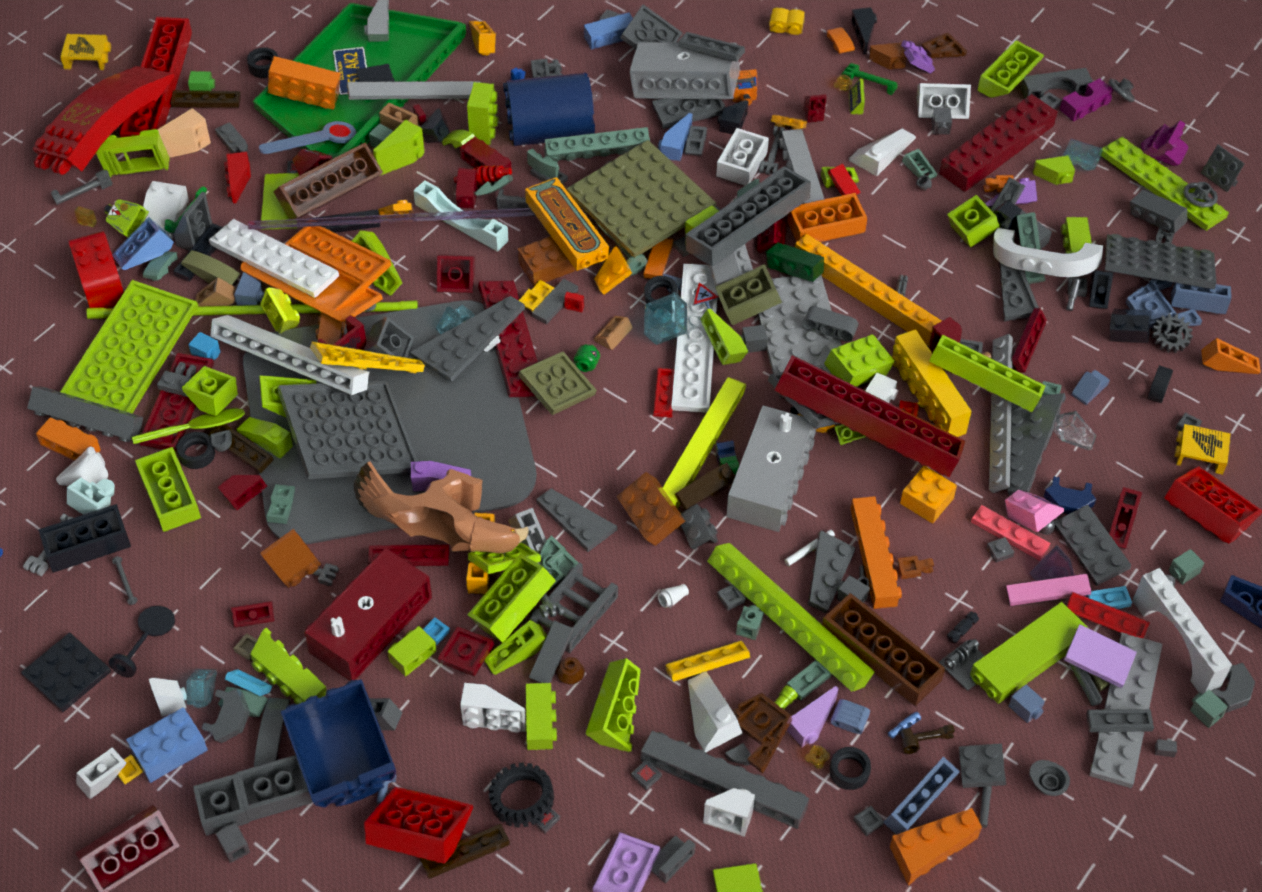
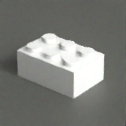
(742, 157)

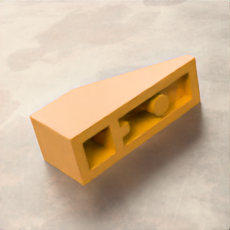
(483, 37)

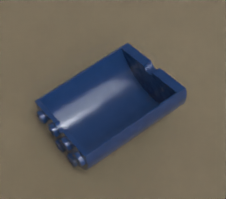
(549, 108)
(339, 745)

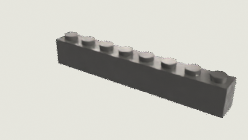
(719, 776)

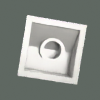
(730, 811)

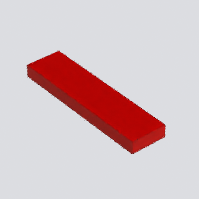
(1107, 615)

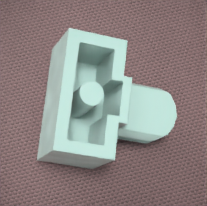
(90, 497)

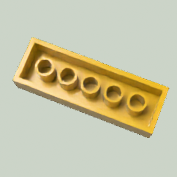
(930, 384)

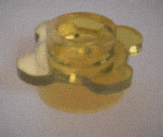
(843, 82)
(817, 751)

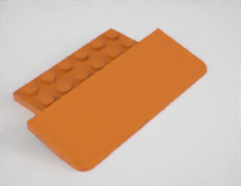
(356, 269)

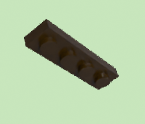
(206, 99)
(245, 449)
(469, 850)

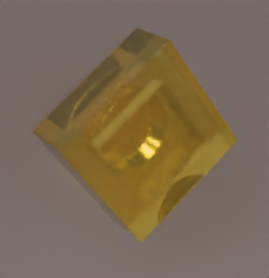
(85, 216)

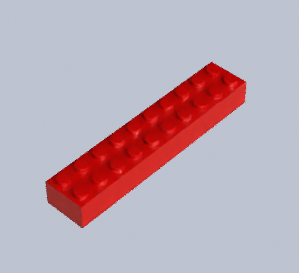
(163, 53)

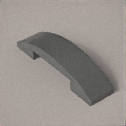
(270, 731)

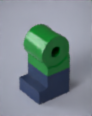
(726, 454)

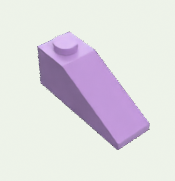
(810, 720)

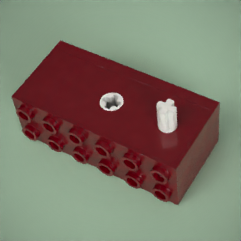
(368, 614)

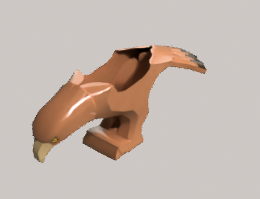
(439, 512)

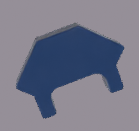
(1069, 498)

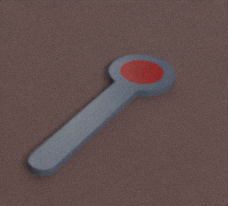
(334, 131)

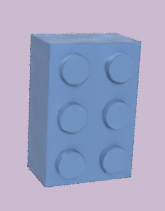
(167, 744)

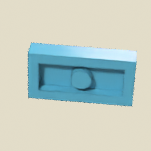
(1114, 597)

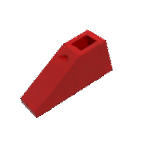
(239, 174)

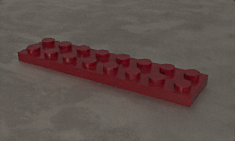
(515, 345)

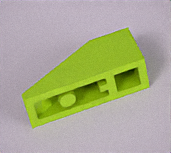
(724, 339)
(267, 435)
(518, 647)

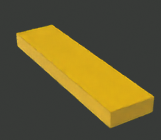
(707, 661)

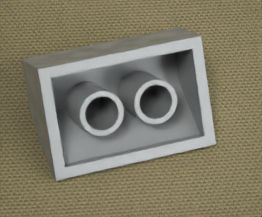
(731, 266)

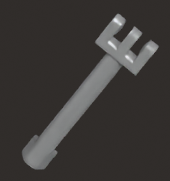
(38, 565)

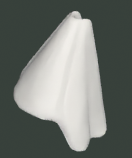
(87, 466)

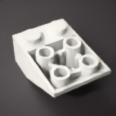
(489, 709)

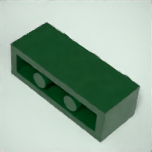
(795, 262)

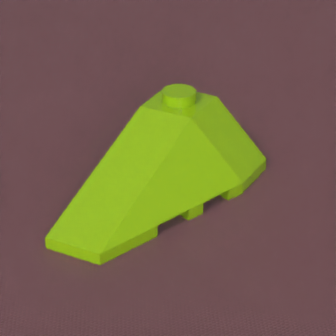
(389, 280)

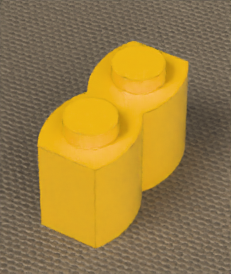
(787, 21)

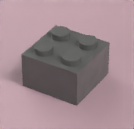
(220, 804)

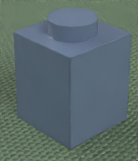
(1027, 704)

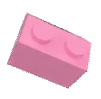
(1031, 510)

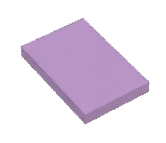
(1100, 656)
(627, 865)

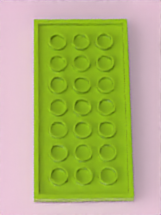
(130, 347)

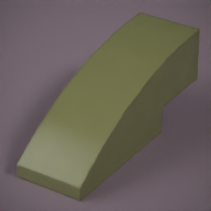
(209, 268)

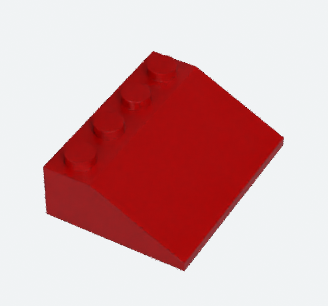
(1212, 504)
(417, 824)

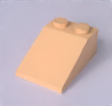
(185, 134)

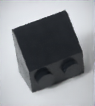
(1130, 325)

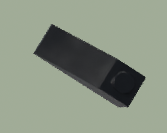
(863, 25)

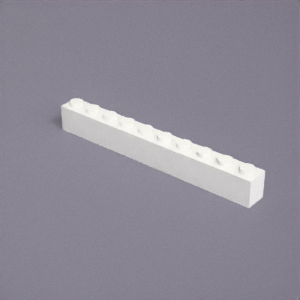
(287, 354)

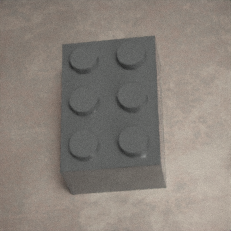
(273, 788)

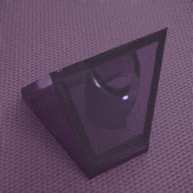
(1053, 565)

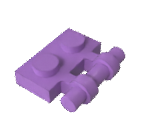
(918, 56)

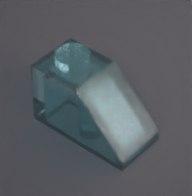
(201, 687)

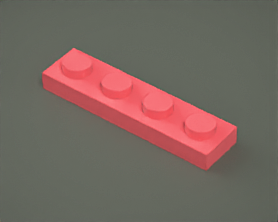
(1015, 534)

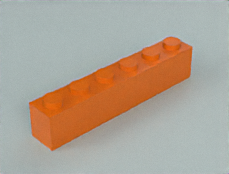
(875, 552)

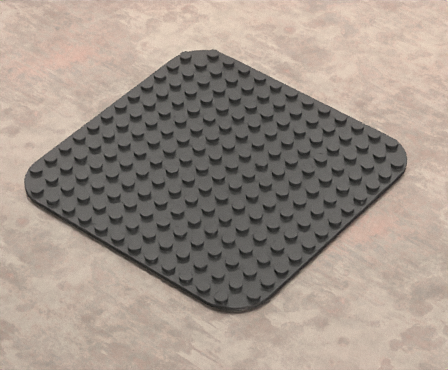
(448, 422)

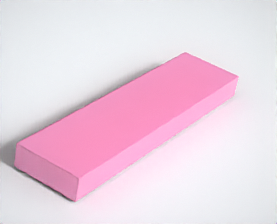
(1048, 589)

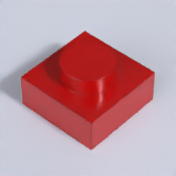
(574, 302)

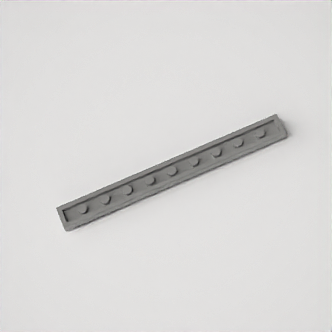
(1000, 423)

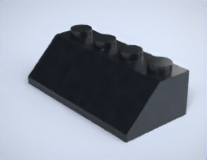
(84, 538)

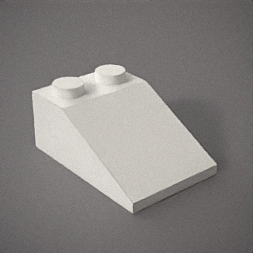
(165, 202)

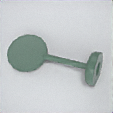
(635, 264)

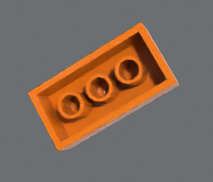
(303, 83)
(828, 218)

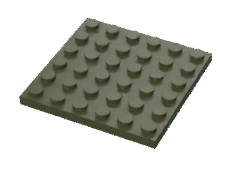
(640, 198)

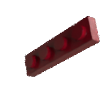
(1029, 340)
(415, 554)

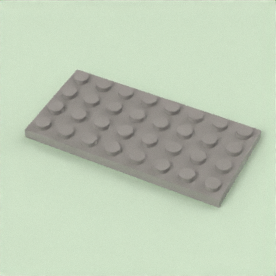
(785, 326)

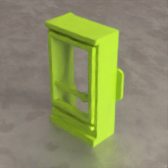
(146, 140)

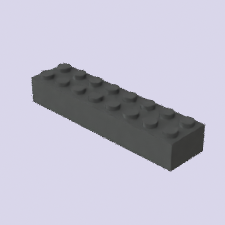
(748, 216)

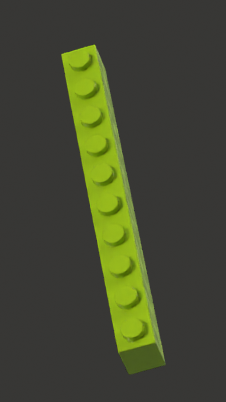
(791, 617)

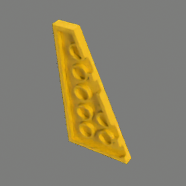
(363, 359)

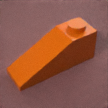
(1229, 358)

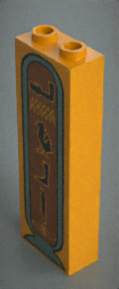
(567, 223)

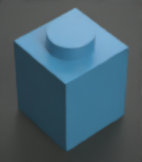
(204, 346)

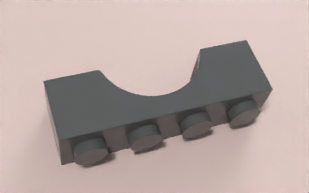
(1069, 80)

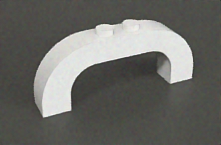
(1043, 261)

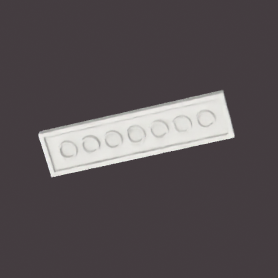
(274, 258)

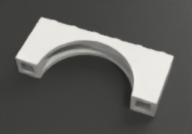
(1207, 659)

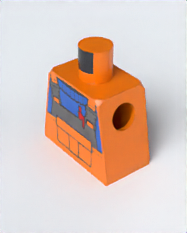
(746, 86)

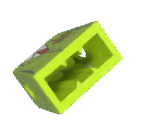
(125, 216)

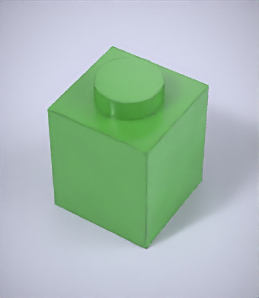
(201, 81)

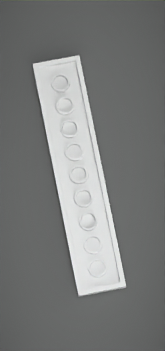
(694, 348)

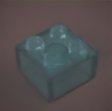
(665, 318)

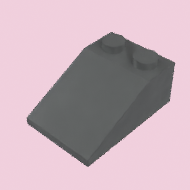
(193, 223)

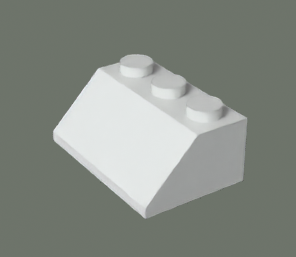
(943, 96)

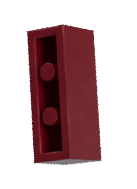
(478, 153)

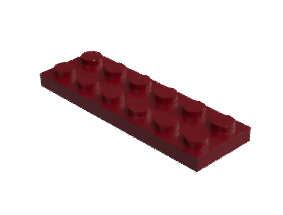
(173, 408)

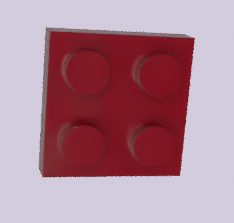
(465, 651)

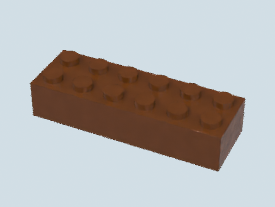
(328, 182)
(884, 649)

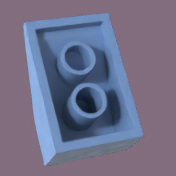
(143, 245)

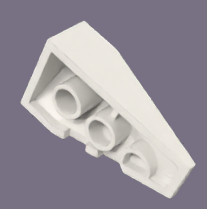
(882, 152)
(711, 714)

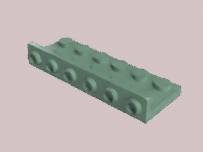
(595, 144)

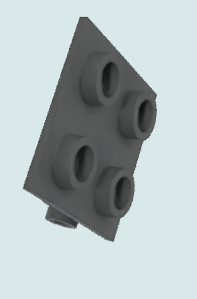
(1223, 168)
(960, 662)

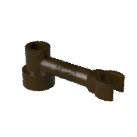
(910, 741)

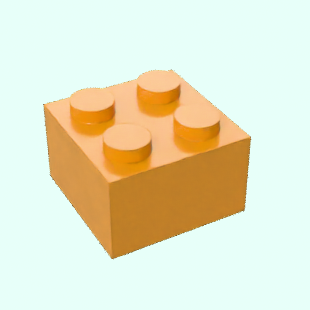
(928, 494)

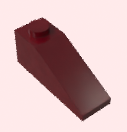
(1124, 516)

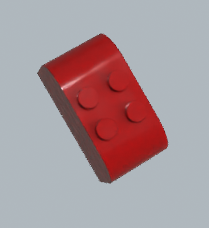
(97, 270)

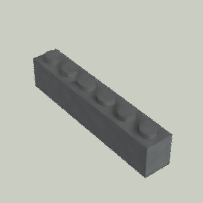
(84, 412)

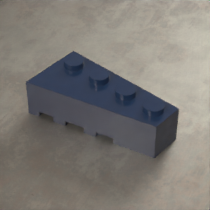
(1244, 599)

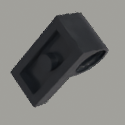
(1007, 215)

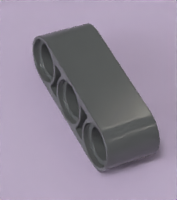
(830, 323)

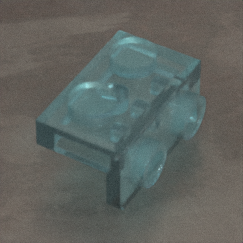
(1083, 154)

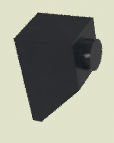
(733, 117)
(435, 127)
(1100, 288)

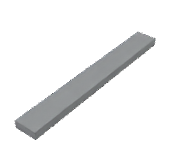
(410, 90)

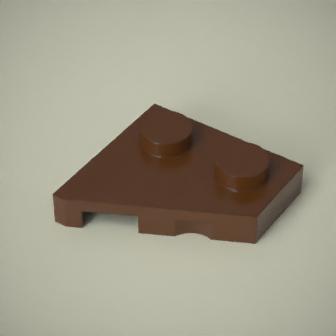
(943, 47)

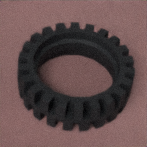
(525, 815)

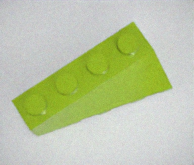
(285, 670)
(615, 706)

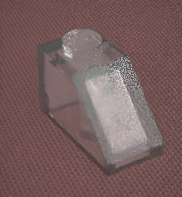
(1074, 430)

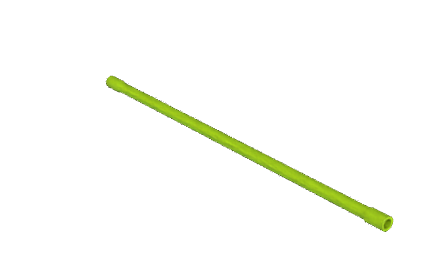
(101, 313)

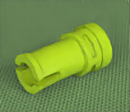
(786, 697)

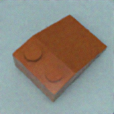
(291, 558)

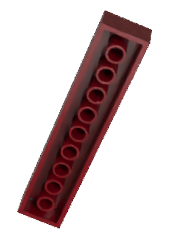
(870, 416)

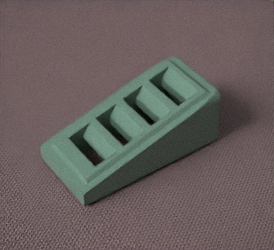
(920, 159)

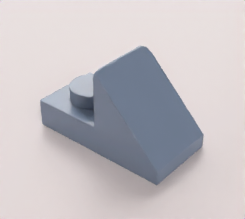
(1090, 386)

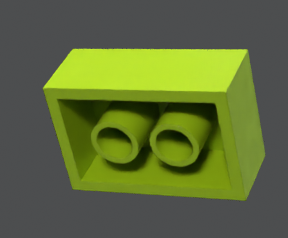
(483, 111)
(859, 361)

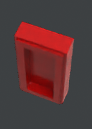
(843, 180)

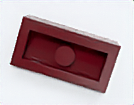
(253, 614)

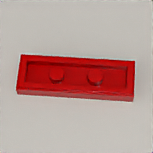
(664, 393)

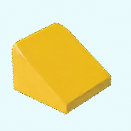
(130, 770)

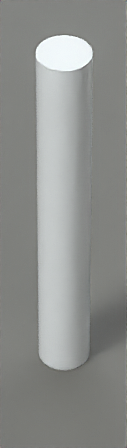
(804, 551)

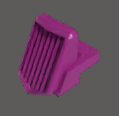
(1166, 144)

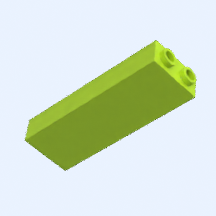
(1026, 653)

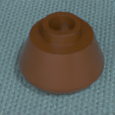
(570, 671)

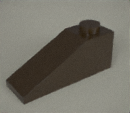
(706, 486)

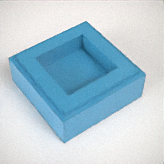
(436, 630)

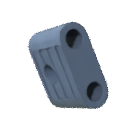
(850, 716)

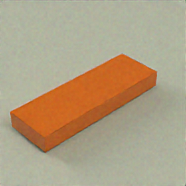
(658, 259)

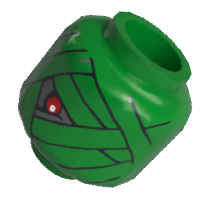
(586, 357)

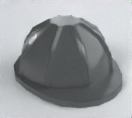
(1049, 777)

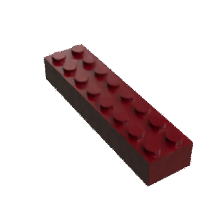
(998, 143)

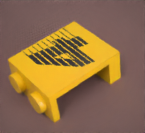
(85, 48)
(1203, 445)

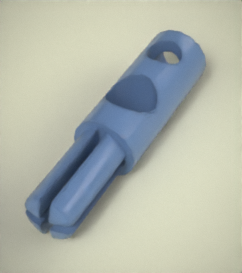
(906, 723)

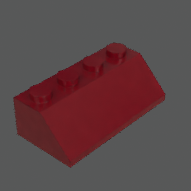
(127, 849)

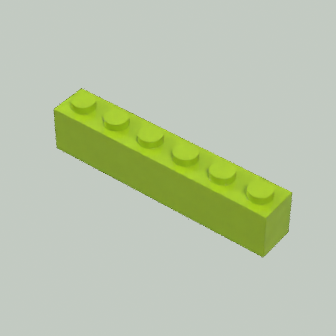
(987, 373)

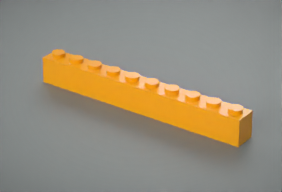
(871, 290)

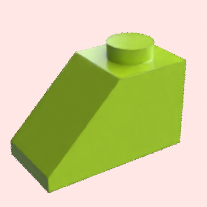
(1055, 170)

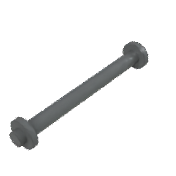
(132, 600)

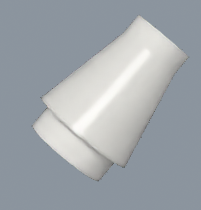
(670, 596)

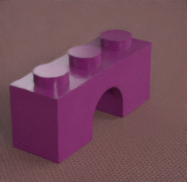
(1096, 95)

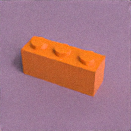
(65, 439)

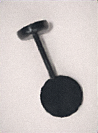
(152, 622)

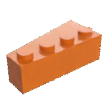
(932, 843)

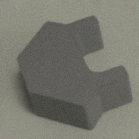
(1238, 688)
(231, 717)

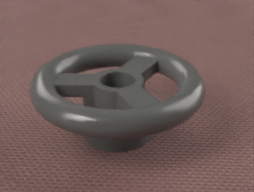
(1123, 88)
(1201, 192)

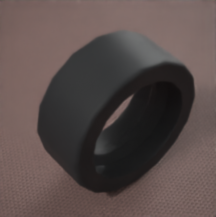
(256, 55)
(656, 282)
(1160, 384)
(198, 461)
(846, 782)

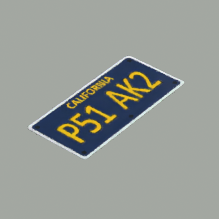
(346, 63)

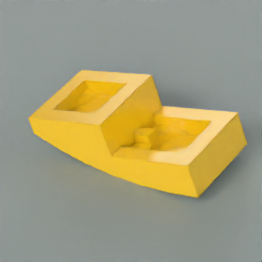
(534, 297)

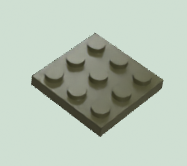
(557, 383)

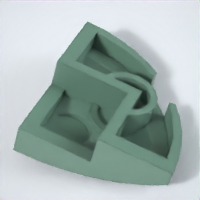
(490, 187)
(556, 560)

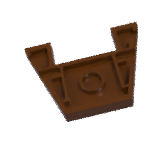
(765, 724)

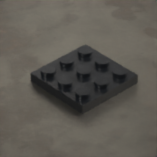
(66, 672)

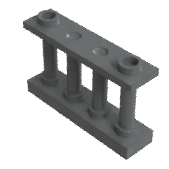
(594, 609)

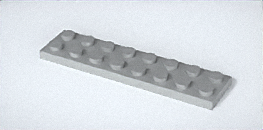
(1119, 752)

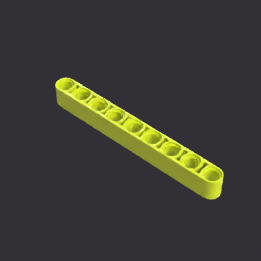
(704, 438)

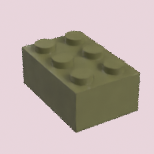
(748, 294)

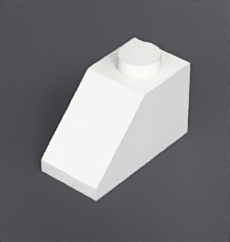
(168, 695)
(99, 773)

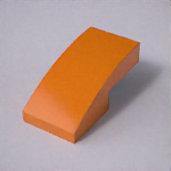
(841, 40)

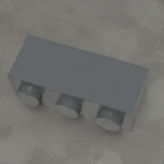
(1158, 211)

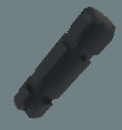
(963, 627)

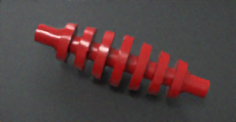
(489, 174)

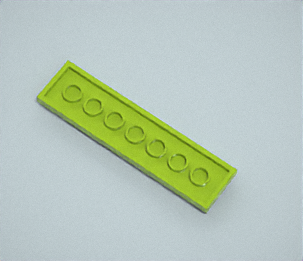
(1160, 181)

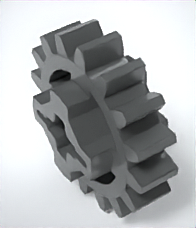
(1172, 325)

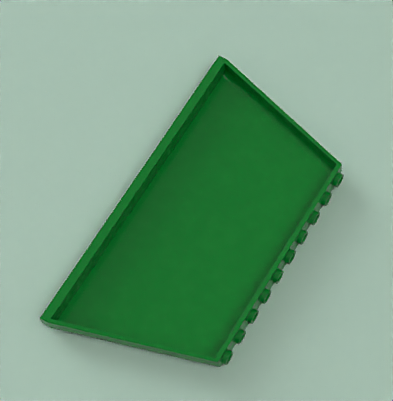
(413, 52)

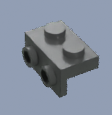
(698, 526)

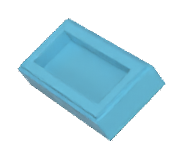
(248, 682)

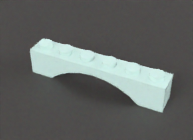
(484, 230)

